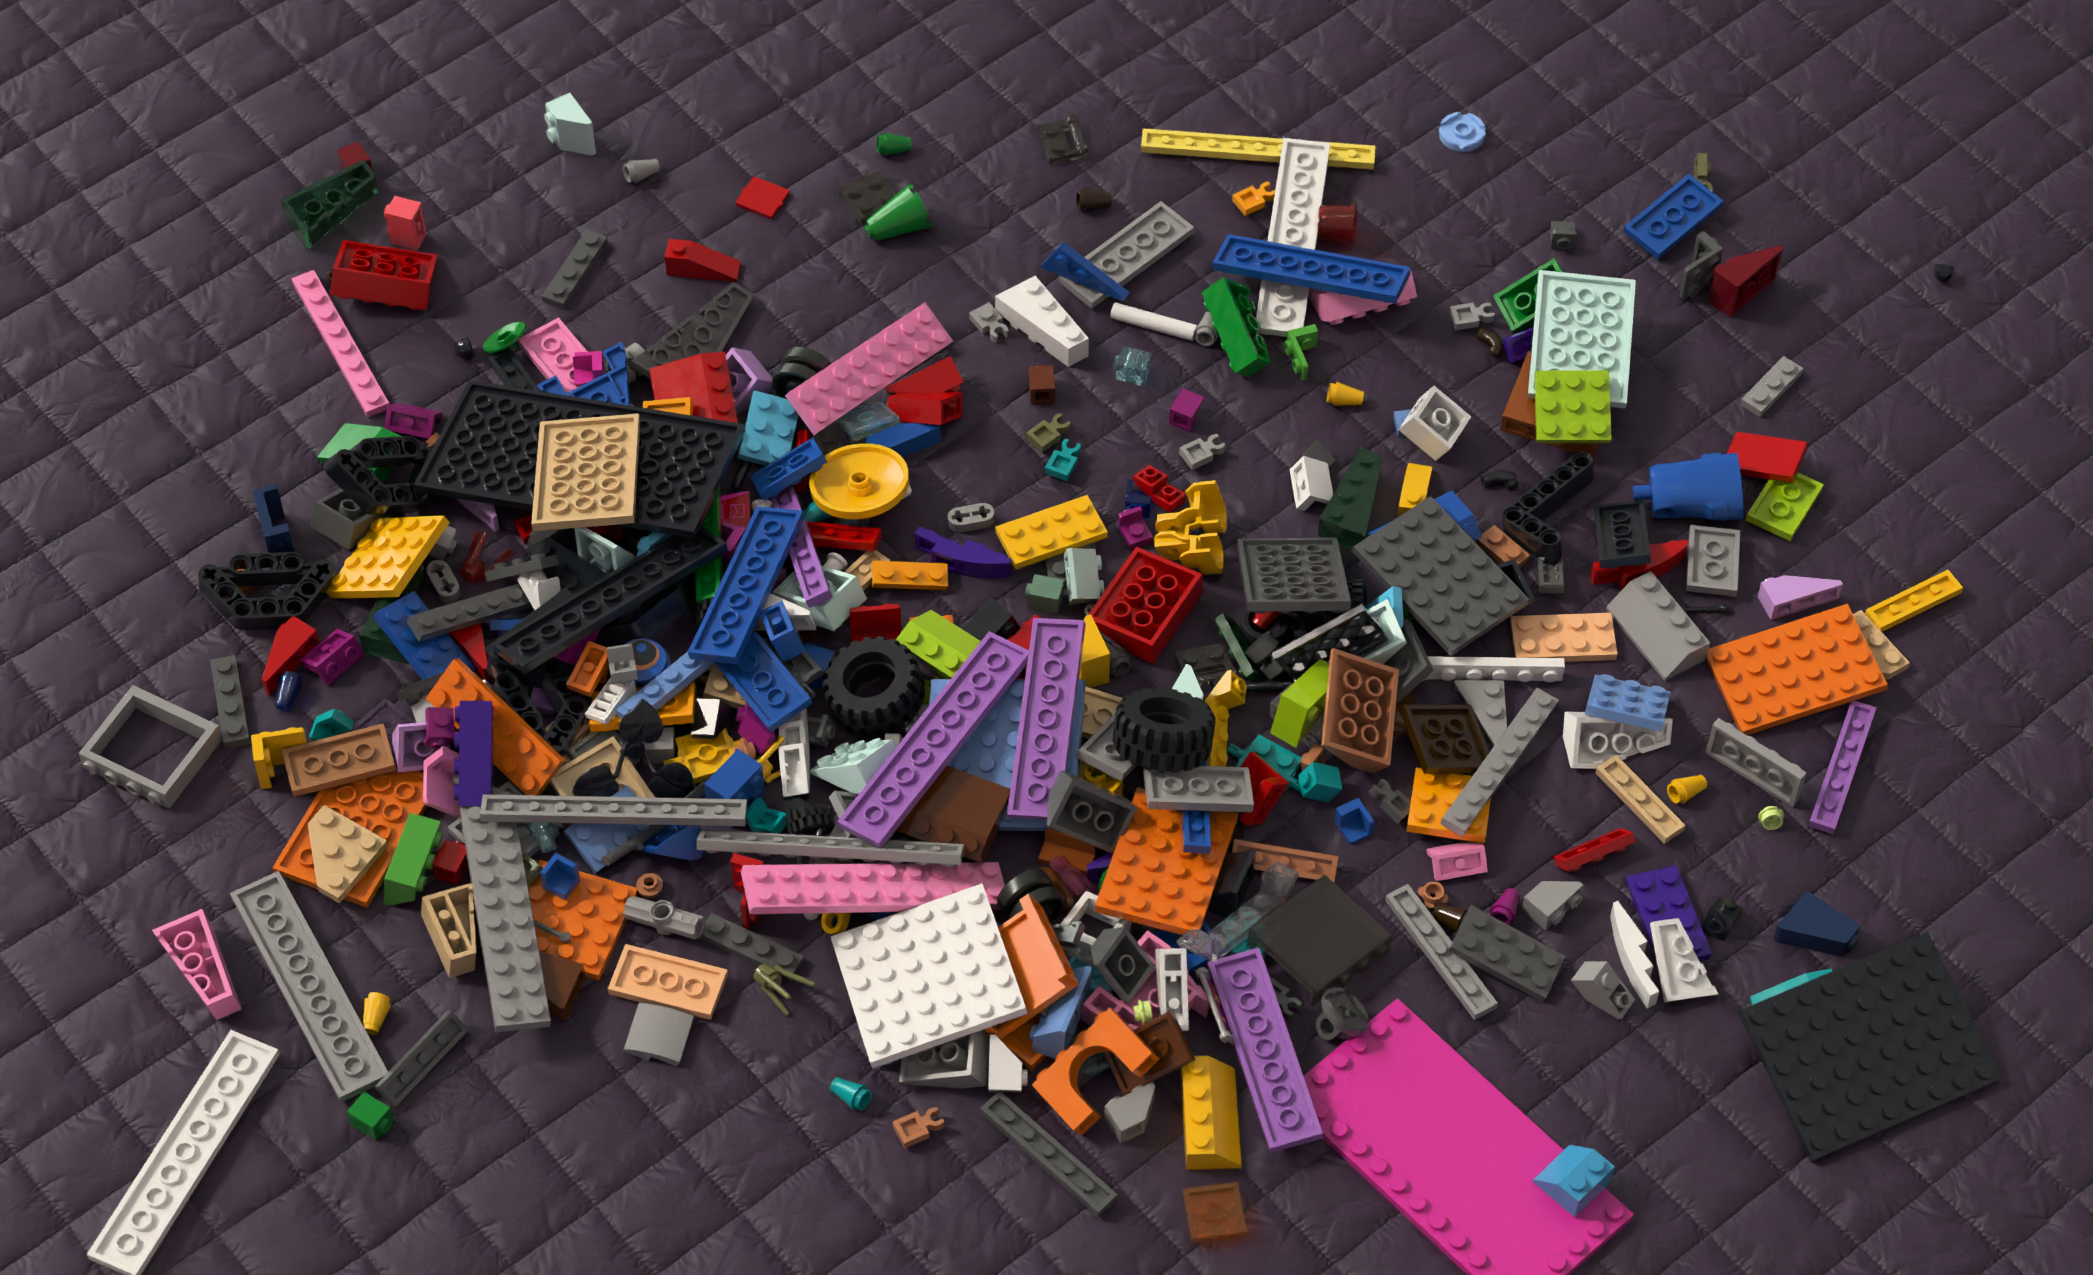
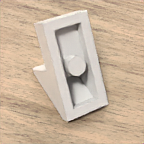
(538, 587)

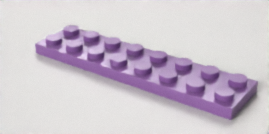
(1046, 714)
(1265, 1050)

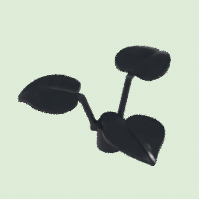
(636, 727)

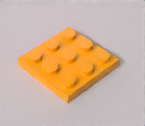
(1431, 800)

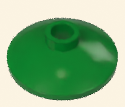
(505, 337)

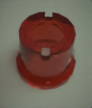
(1338, 223)

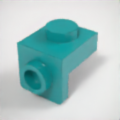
(330, 724)
(764, 819)

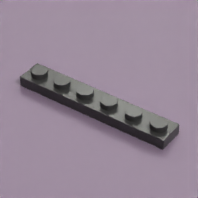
(468, 612)
(1049, 1153)

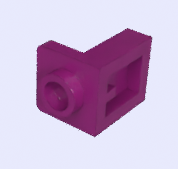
(1134, 528)

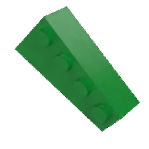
(1236, 326)

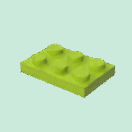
(1784, 505)

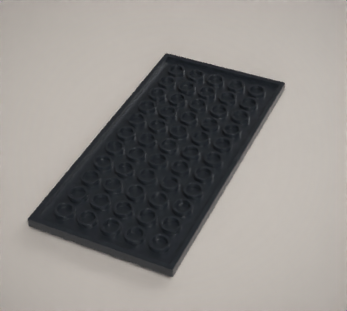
(493, 446)

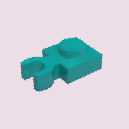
(1063, 463)

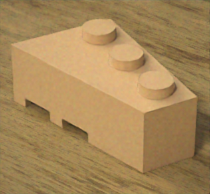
(452, 927)

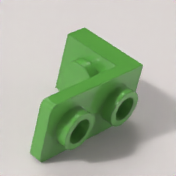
(1299, 340)

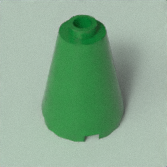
(899, 216)

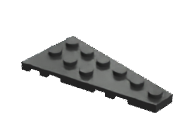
(700, 333)

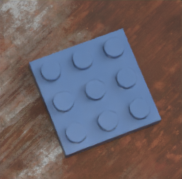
(1628, 702)

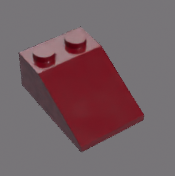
(1743, 279)

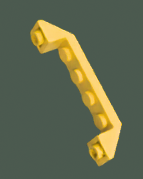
(1226, 695)

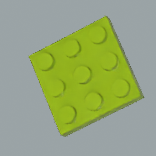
(1572, 406)

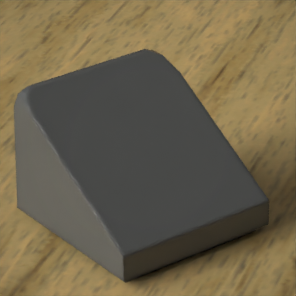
(1318, 452)

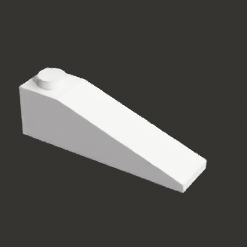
(1595, 740)

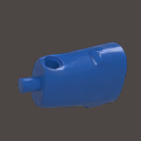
(1695, 488)

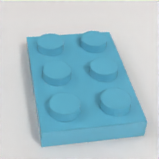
(767, 429)

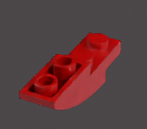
(1663, 559)

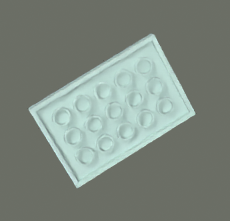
(1584, 326)

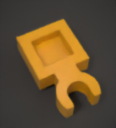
(1252, 200)

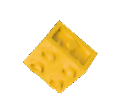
(268, 752)

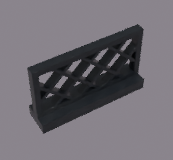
(1364, 636)

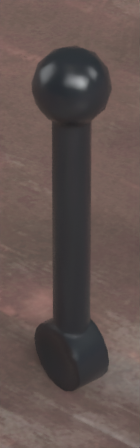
(1723, 608)

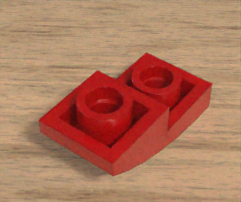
(1155, 484)

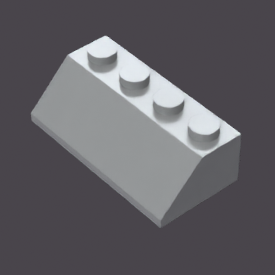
(1658, 626)

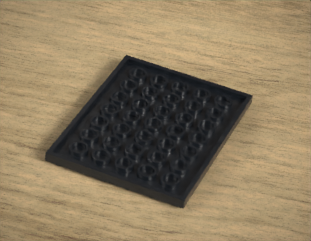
(1869, 1046)

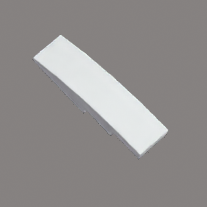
(795, 756)
(1631, 949)

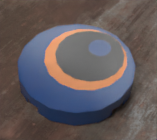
(649, 659)

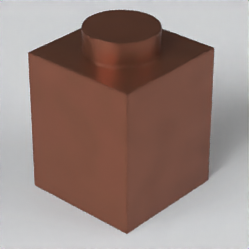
(1041, 384)

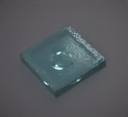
(868, 420)

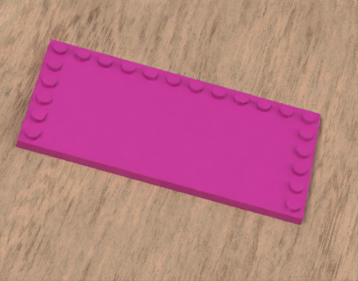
(1452, 1152)

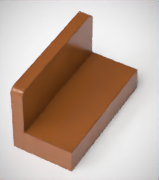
(1074, 850)

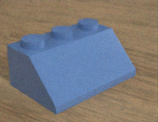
(1055, 1030)

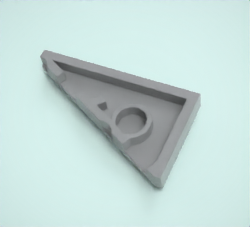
(1488, 704)

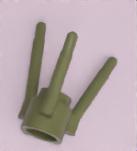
(770, 979)

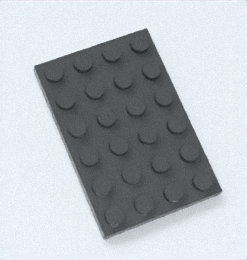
(1293, 575)
(1442, 575)

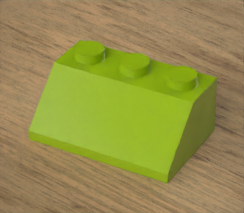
(938, 643)

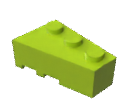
(1302, 705)

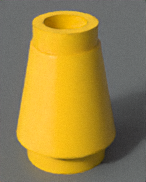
(1342, 395)
(1684, 789)
(375, 1011)

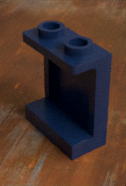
(270, 509)

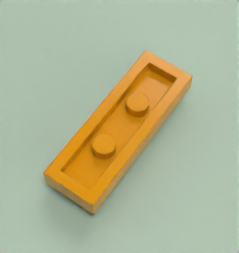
(909, 575)

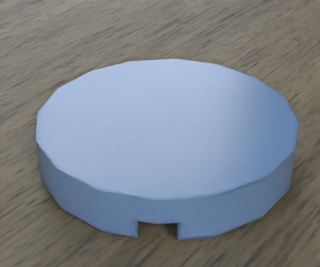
(1462, 132)

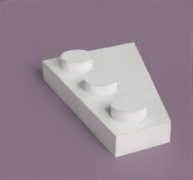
(1678, 966)

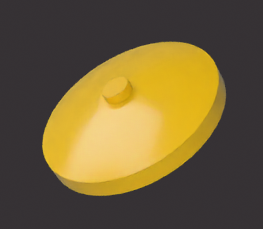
(860, 481)

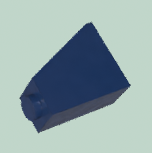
(1817, 927)

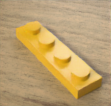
(1914, 600)

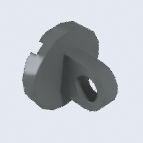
(1343, 1012)

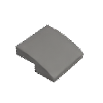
(658, 1033)

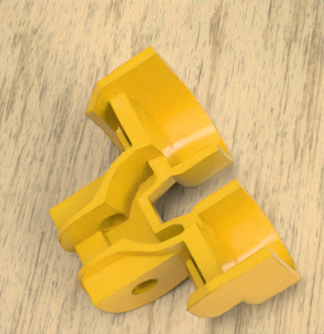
(1205, 512)

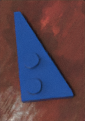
(1073, 266)

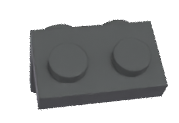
(1699, 273)

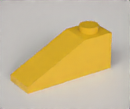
(1414, 487)

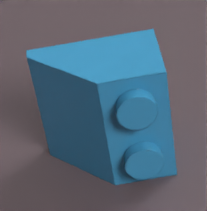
(1575, 1178)

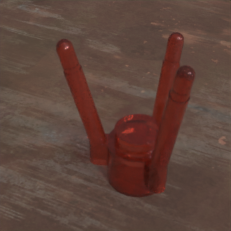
(473, 566)

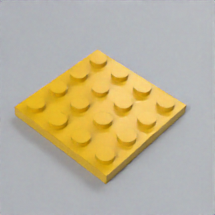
(387, 557)

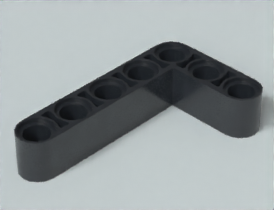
(1525, 516)

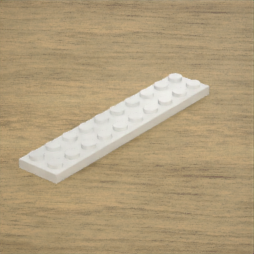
(1295, 224)
(183, 1155)

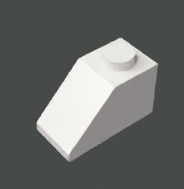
(1004, 1069)

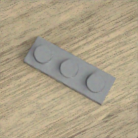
(1771, 386)

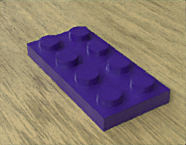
(1663, 896)

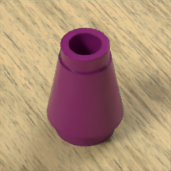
(1506, 906)

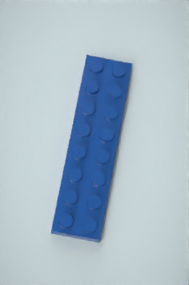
(1311, 268)
(746, 585)

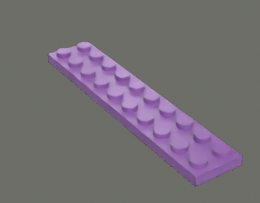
(934, 740)

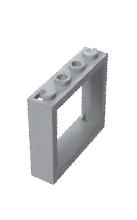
(139, 699)

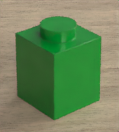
(370, 1116)

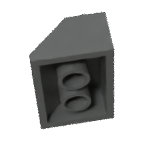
(1088, 811)

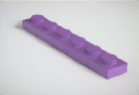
(1842, 767)

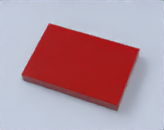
(1768, 456)

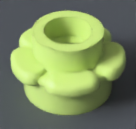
(1771, 817)
(1143, 1012)

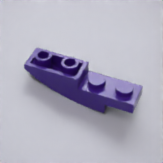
(966, 560)

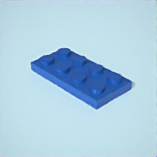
(1673, 216)
(426, 656)
(765, 684)

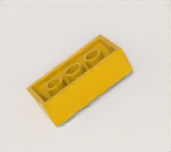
(1210, 1115)

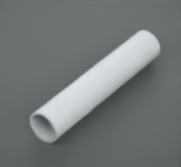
(1153, 321)

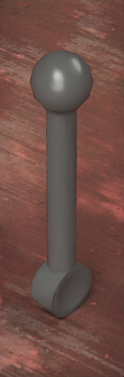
(564, 937)

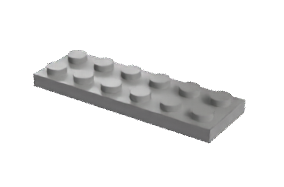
(1133, 249)

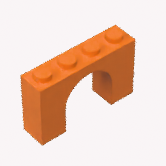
(1059, 1081)

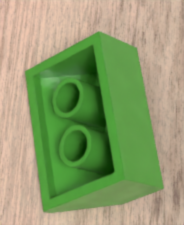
(412, 859)

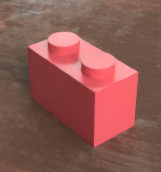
(405, 223)

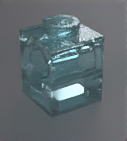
(1132, 366)

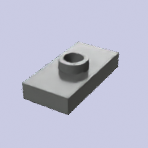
(1550, 576)

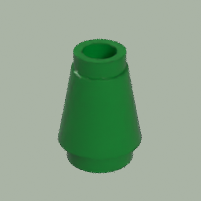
(892, 144)

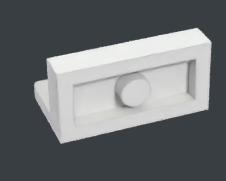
(1310, 482)

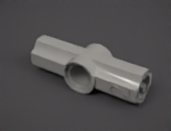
(664, 917)

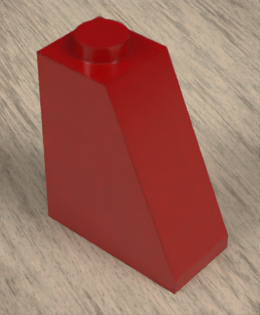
(927, 407)

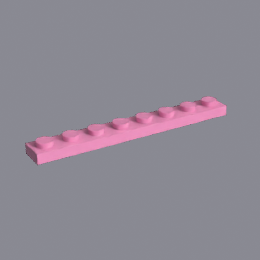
(340, 343)

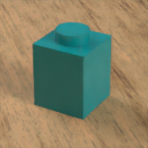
(1320, 782)

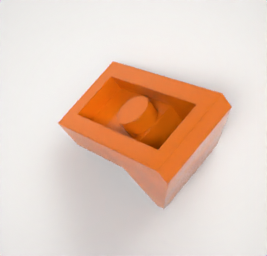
(589, 670)

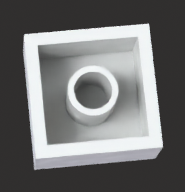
(1434, 423)

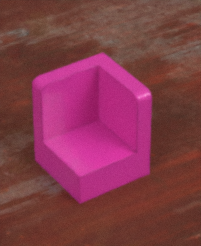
(587, 366)

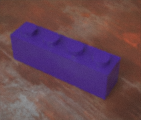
(475, 752)

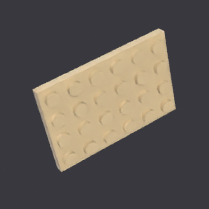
(586, 472)

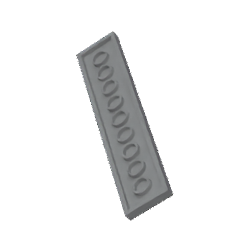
(505, 923)
(309, 986)

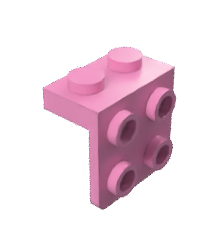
(438, 781)

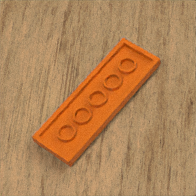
(516, 746)

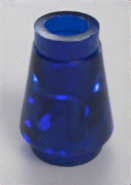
(287, 690)

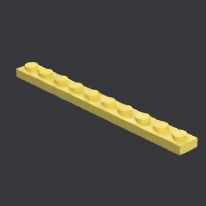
(1246, 148)

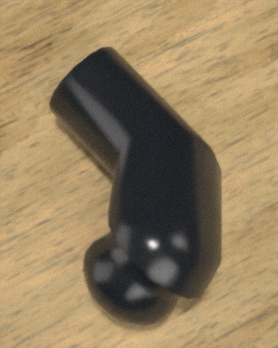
(1499, 476)

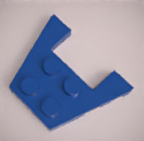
(609, 387)

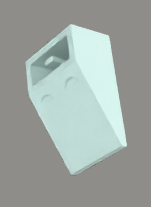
(853, 764)

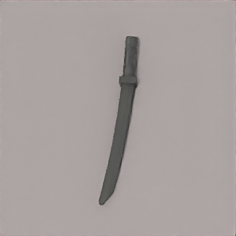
(635, 842)

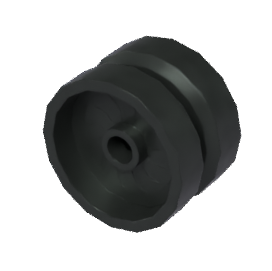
(797, 367)
(1039, 887)

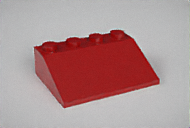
(383, 275)
(703, 380)
(1147, 603)

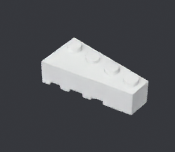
(1044, 320)

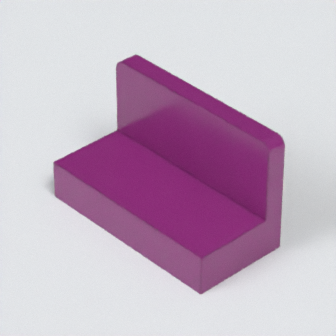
(411, 420)

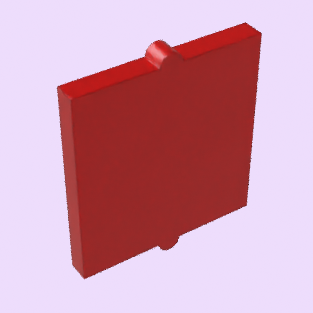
(762, 197)

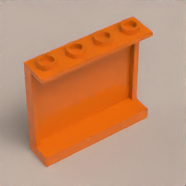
(1036, 962)

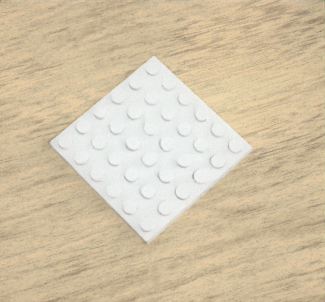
(928, 975)

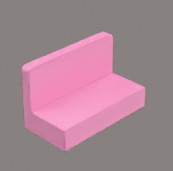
(1458, 860)

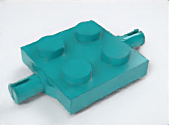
(1279, 758)

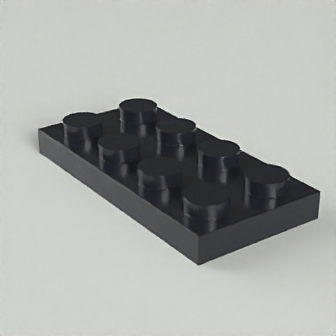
(1622, 534)

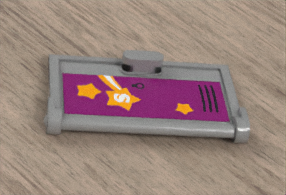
(1215, 1004)

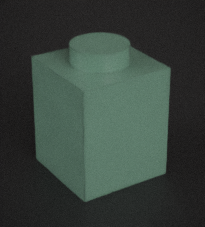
(1045, 593)

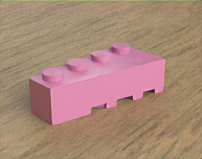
(198, 956)

